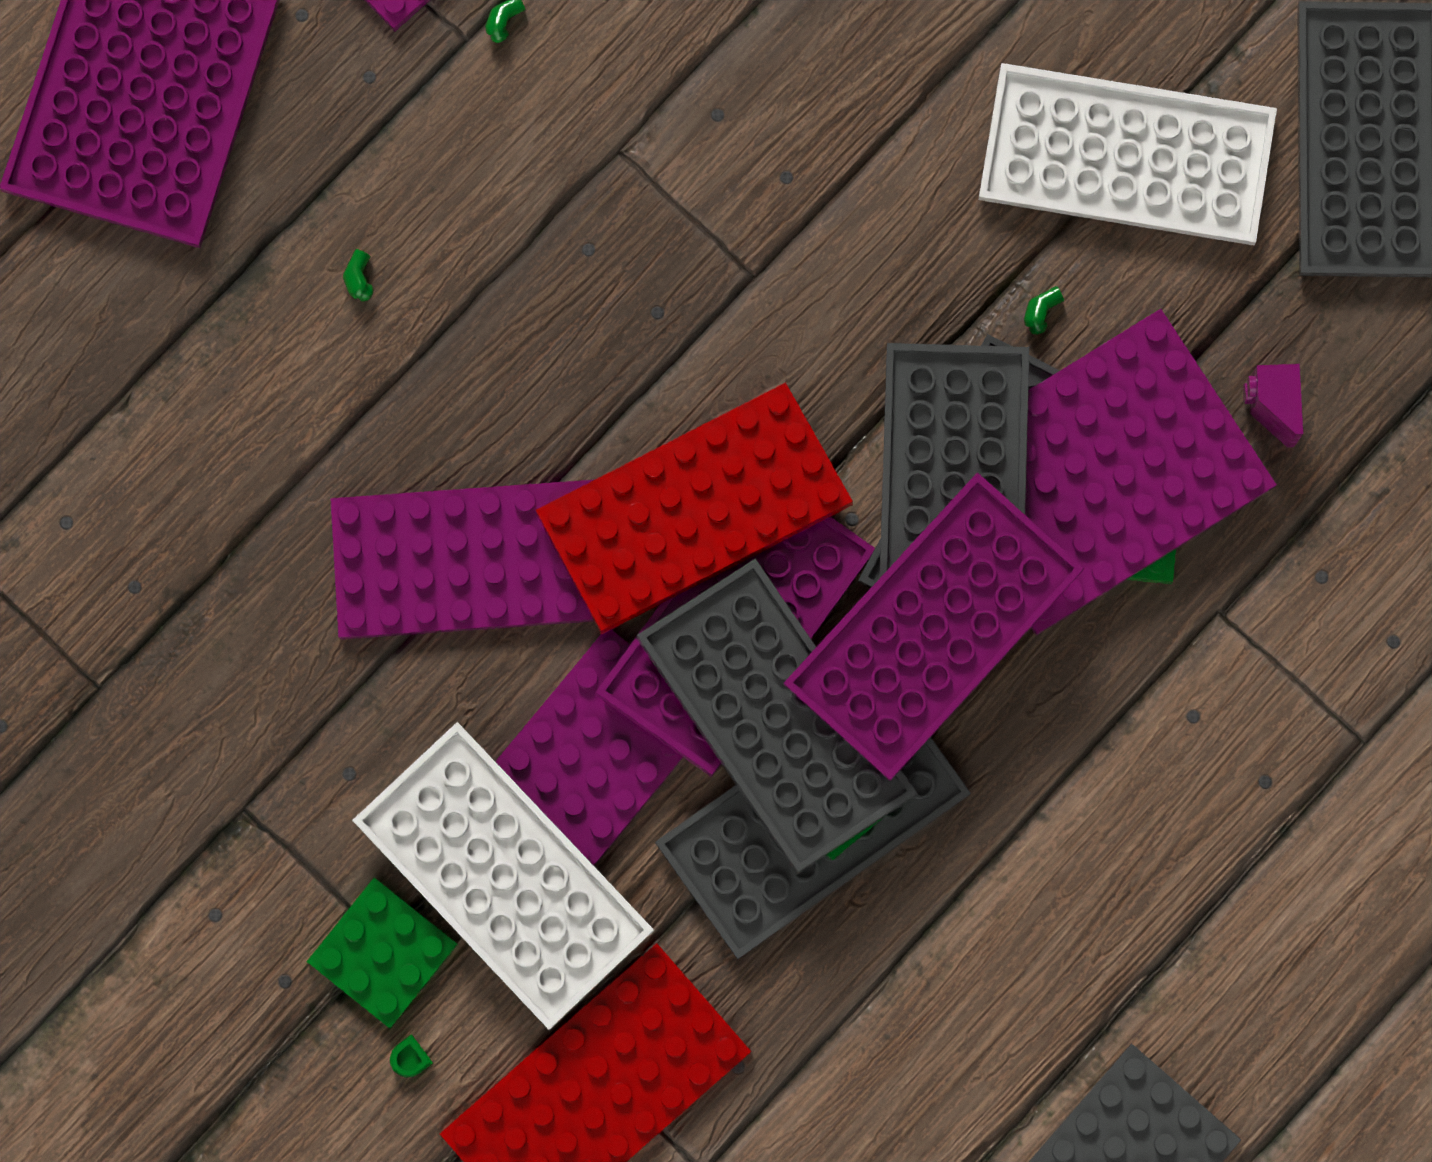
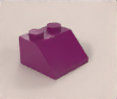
(1276, 400)

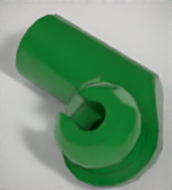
(499, 17)
(354, 277)
(1038, 307)

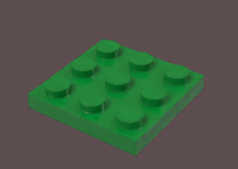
(382, 953)

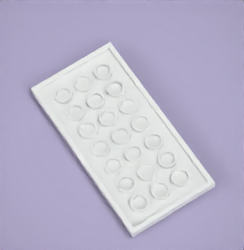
(1128, 154)
(503, 875)

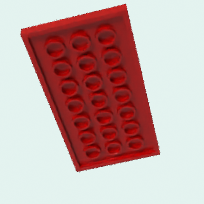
(693, 508)
(605, 1075)

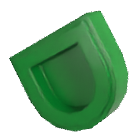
(409, 1058)

